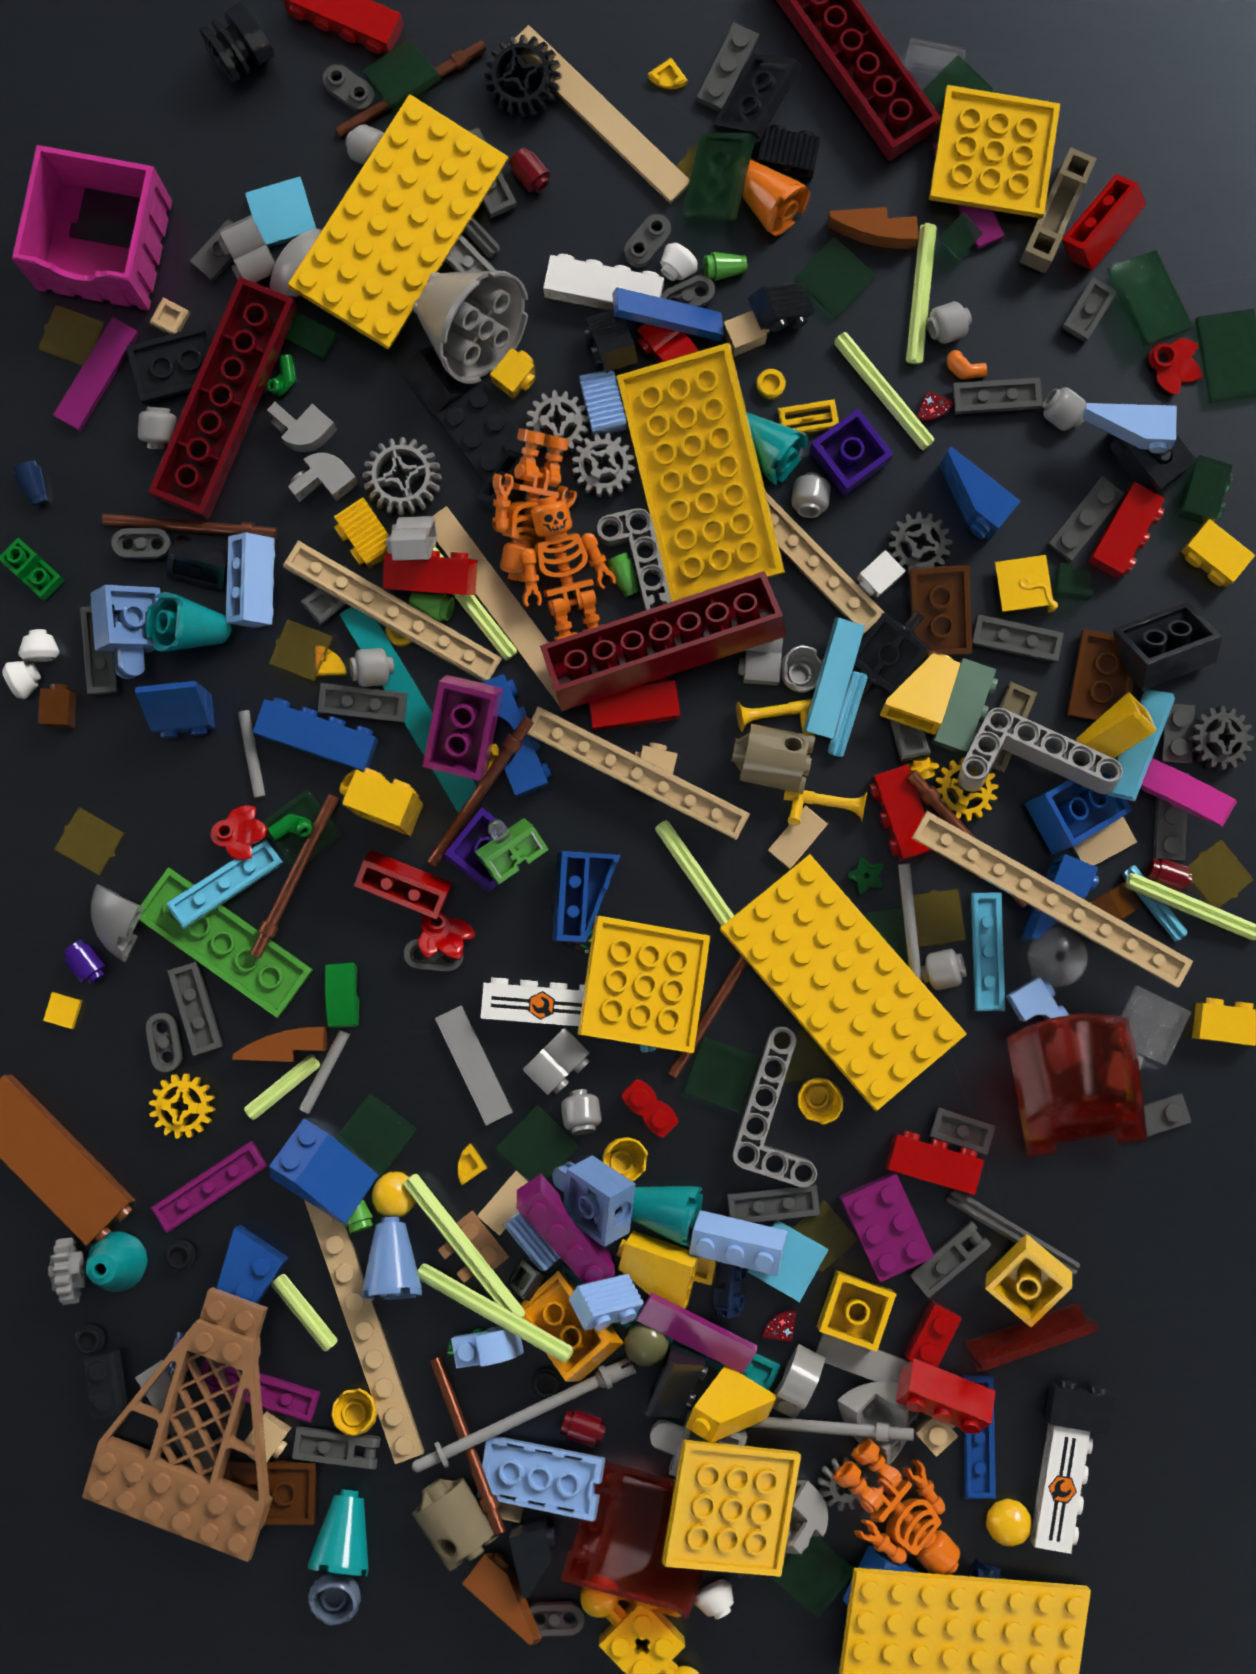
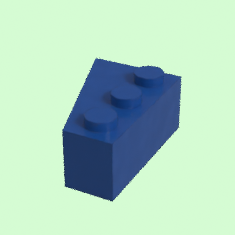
(579, 892)
(249, 1266)

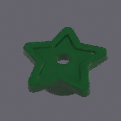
(858, 875)

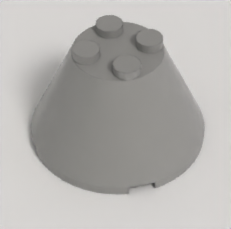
(472, 319)

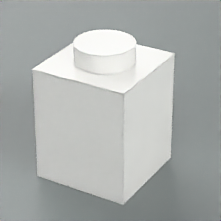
(880, 575)

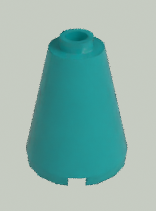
(776, 447)
(183, 624)
(668, 1210)
(116, 1262)
(342, 1538)

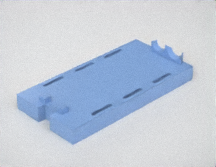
(543, 1477)

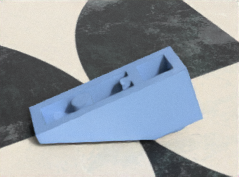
(1140, 425)

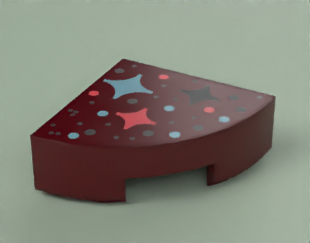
(933, 407)
(781, 1326)

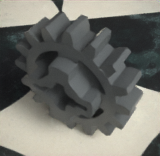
(908, 541)
(1224, 725)

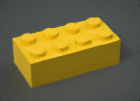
(382, 802)

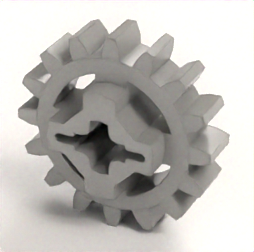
(569, 421)
(614, 471)
(67, 1271)

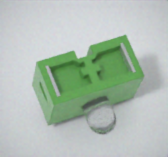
(510, 848)

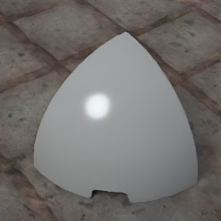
(290, 260)
(114, 921)
(875, 1404)

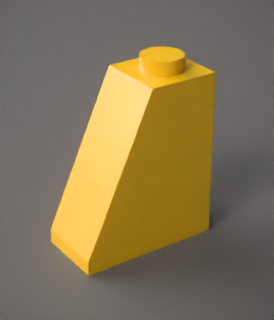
(924, 695)
(1119, 727)
(659, 1267)
(730, 1406)

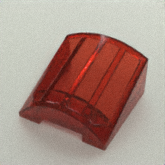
(1077, 1081)
(626, 1543)

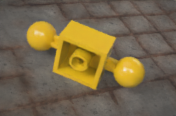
(635, 1622)

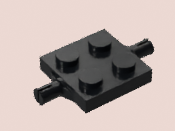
(891, 652)

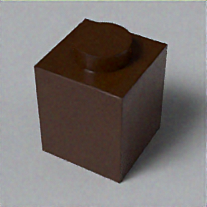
(57, 707)

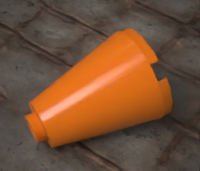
(774, 197)

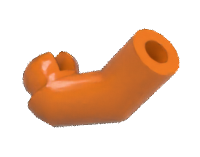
(963, 369)

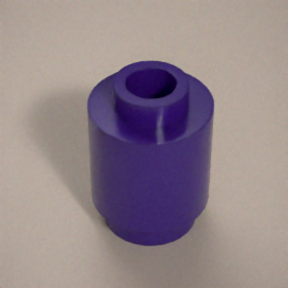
(84, 962)

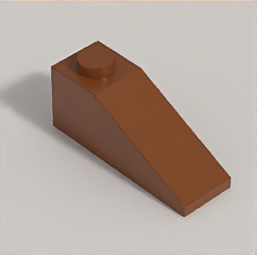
(500, 1591)

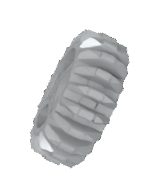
(412, 474)

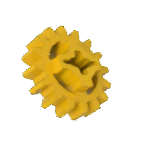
(961, 801)
(184, 1094)

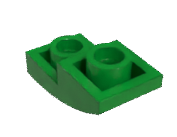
(31, 569)
(341, 996)

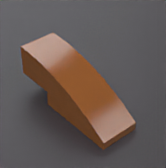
(875, 227)
(284, 1045)

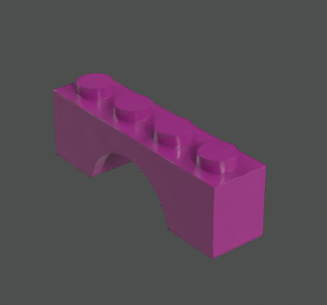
(545, 1212)

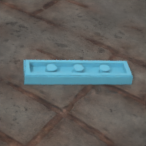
(834, 678)
(1138, 758)
(223, 885)
(987, 952)

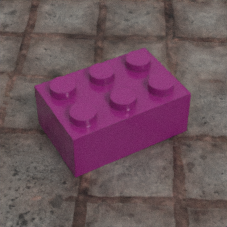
(462, 727)
(886, 1226)

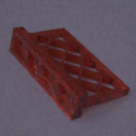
(1022, 1340)

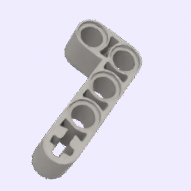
(638, 539)

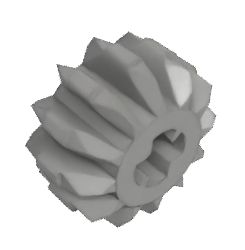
(832, 1489)

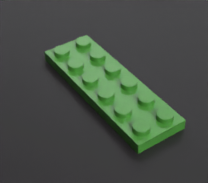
(224, 946)

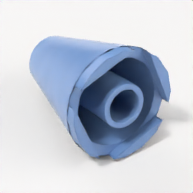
(391, 1263)

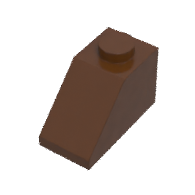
(1117, 901)

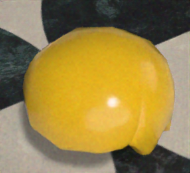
(820, 1100)
(626, 1157)
(390, 1195)
(354, 1412)
(1009, 1522)

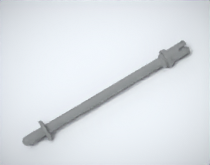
(603, 1378)

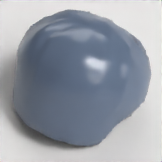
(334, 1598)

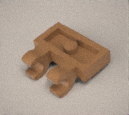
(482, 1241)

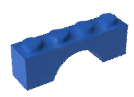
(525, 770)

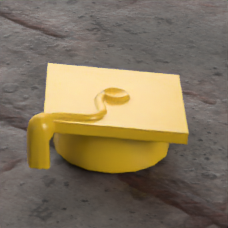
(1024, 584)

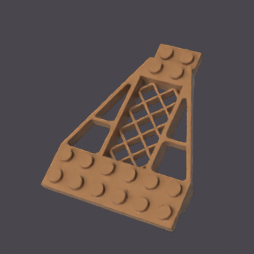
(171, 1492)

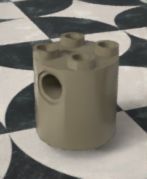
(773, 758)
(453, 1521)

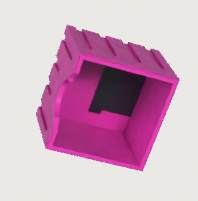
(92, 227)

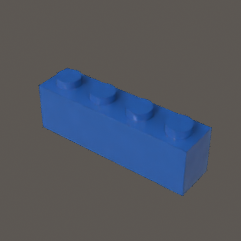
(315, 735)

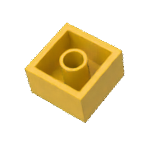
(1028, 1280)
(856, 1310)

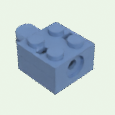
(121, 627)
(596, 1198)

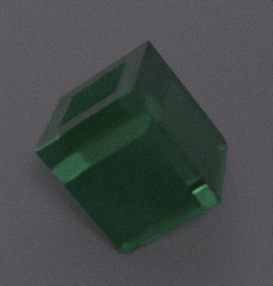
(961, 236)
(1072, 583)

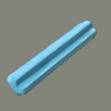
(848, 713)
(1160, 911)

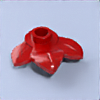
(1179, 365)
(243, 832)
(445, 938)

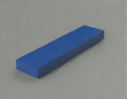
(667, 314)
(980, 1454)

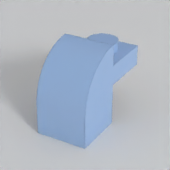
(486, 1347)

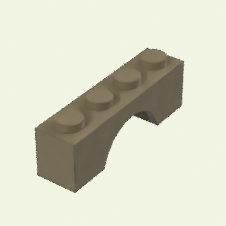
(1058, 210)

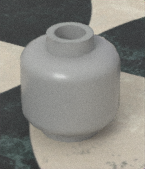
(362, 142)
(949, 322)
(1064, 408)
(156, 427)
(810, 495)
(371, 667)
(943, 969)
(581, 1112)

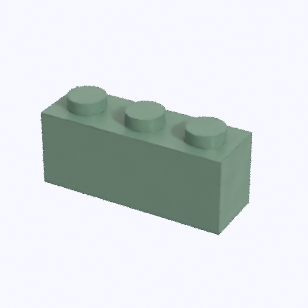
(965, 707)

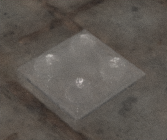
(1154, 1024)

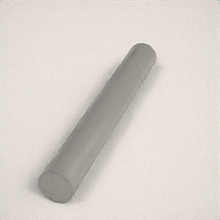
(251, 754)
(324, 1071)

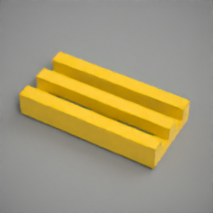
(812, 429)

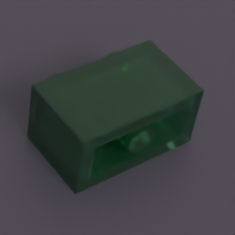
(1205, 490)

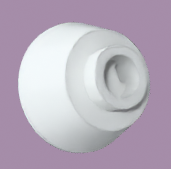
(678, 262)
(38, 647)
(21, 678)
(715, 1599)

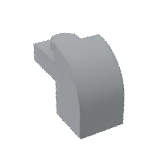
(306, 432)
(323, 470)
(798, 1381)
(807, 1518)

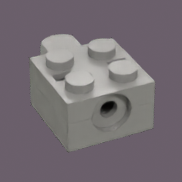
(668, 1438)

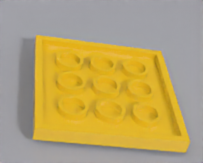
(994, 151)
(644, 984)
(731, 1508)

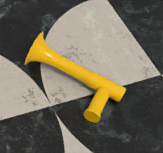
(747, 715)
(855, 805)

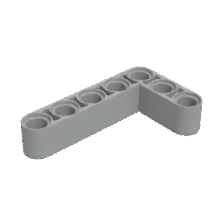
(1036, 752)
(765, 1113)

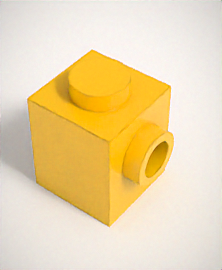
(514, 373)

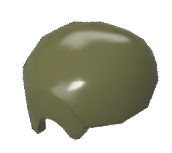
(645, 1345)

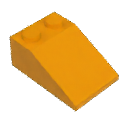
(554, 1314)

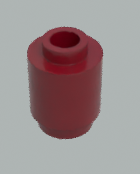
(529, 170)
(1169, 874)
(583, 1428)

